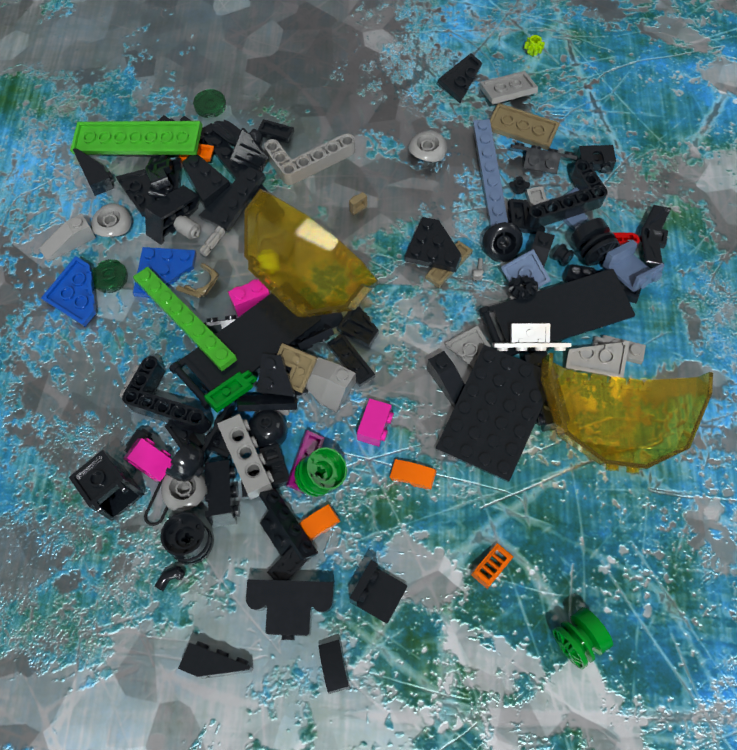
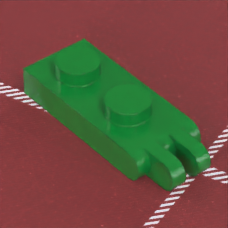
(230, 390)

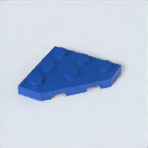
(166, 264)
(74, 292)

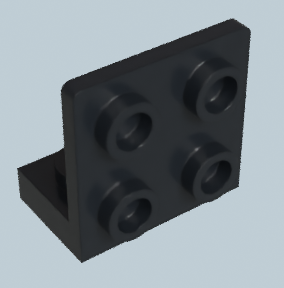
(378, 593)

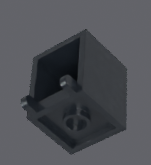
(106, 485)

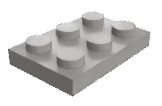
(508, 87)

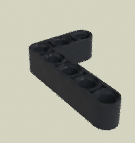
(588, 198)
(141, 400)

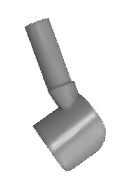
(478, 274)

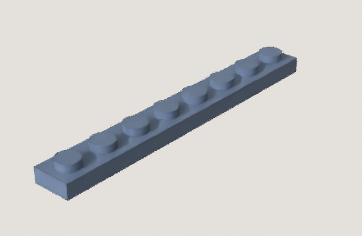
(489, 172)

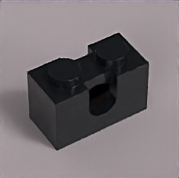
(603, 161)

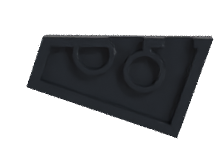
(460, 77)
(137, 187)

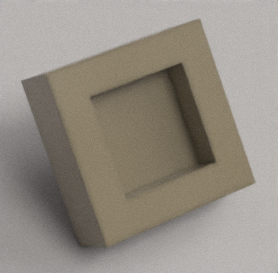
(358, 203)

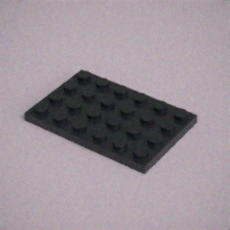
(494, 414)

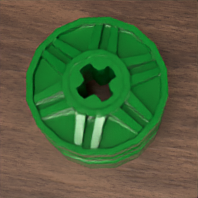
(330, 470)
(582, 638)

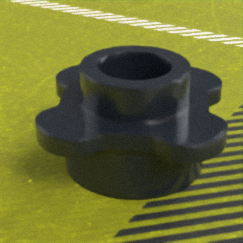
(519, 185)

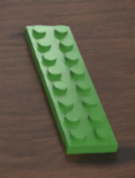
(137, 137)

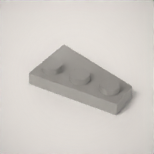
(468, 345)
(600, 359)

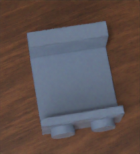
(629, 268)

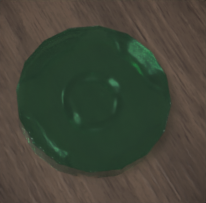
(209, 103)
(109, 276)

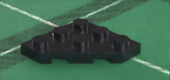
(433, 247)

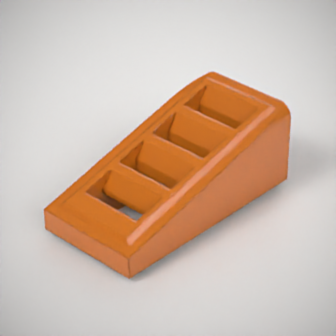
(480, 577)

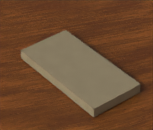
(523, 126)

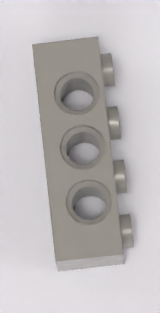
(230, 430)

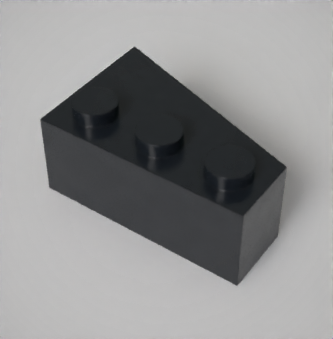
(204, 179)
(163, 212)
(221, 494)

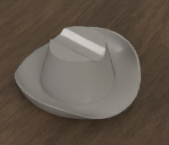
(428, 146)
(111, 220)
(183, 495)

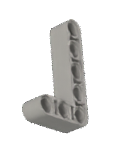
(310, 162)

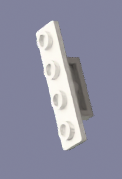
(530, 335)

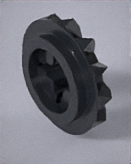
(518, 291)

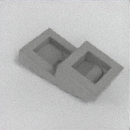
(536, 195)

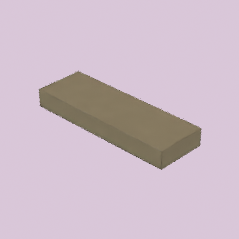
(439, 276)

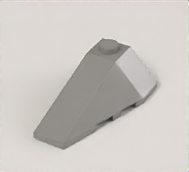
(330, 383)

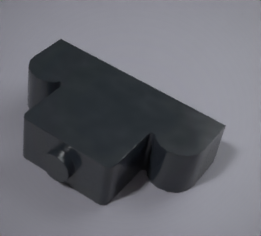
(289, 604)

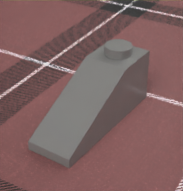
(68, 237)

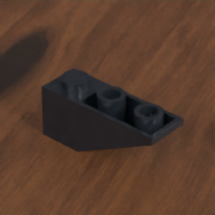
(208, 664)

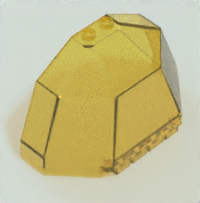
(302, 260)
(625, 423)

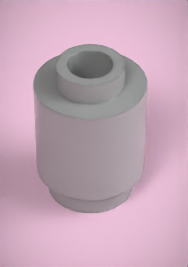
(187, 227)

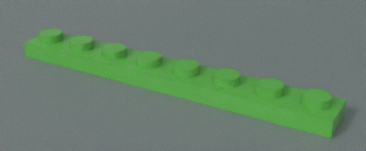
(185, 319)

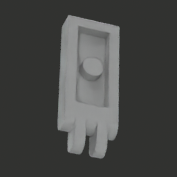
(635, 351)

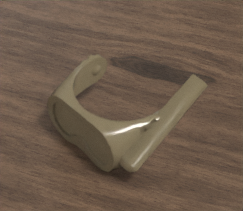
(203, 291)

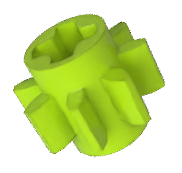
(534, 45)

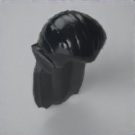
(230, 132)

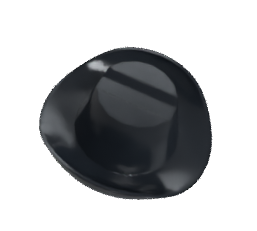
(502, 241)

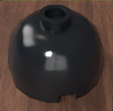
(268, 428)
(187, 462)

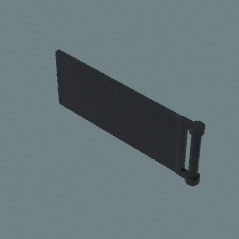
(568, 307)
(248, 337)

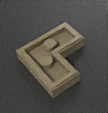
(301, 364)

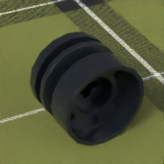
(594, 241)
(178, 532)

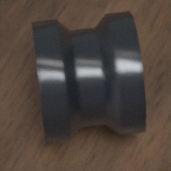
(563, 255)

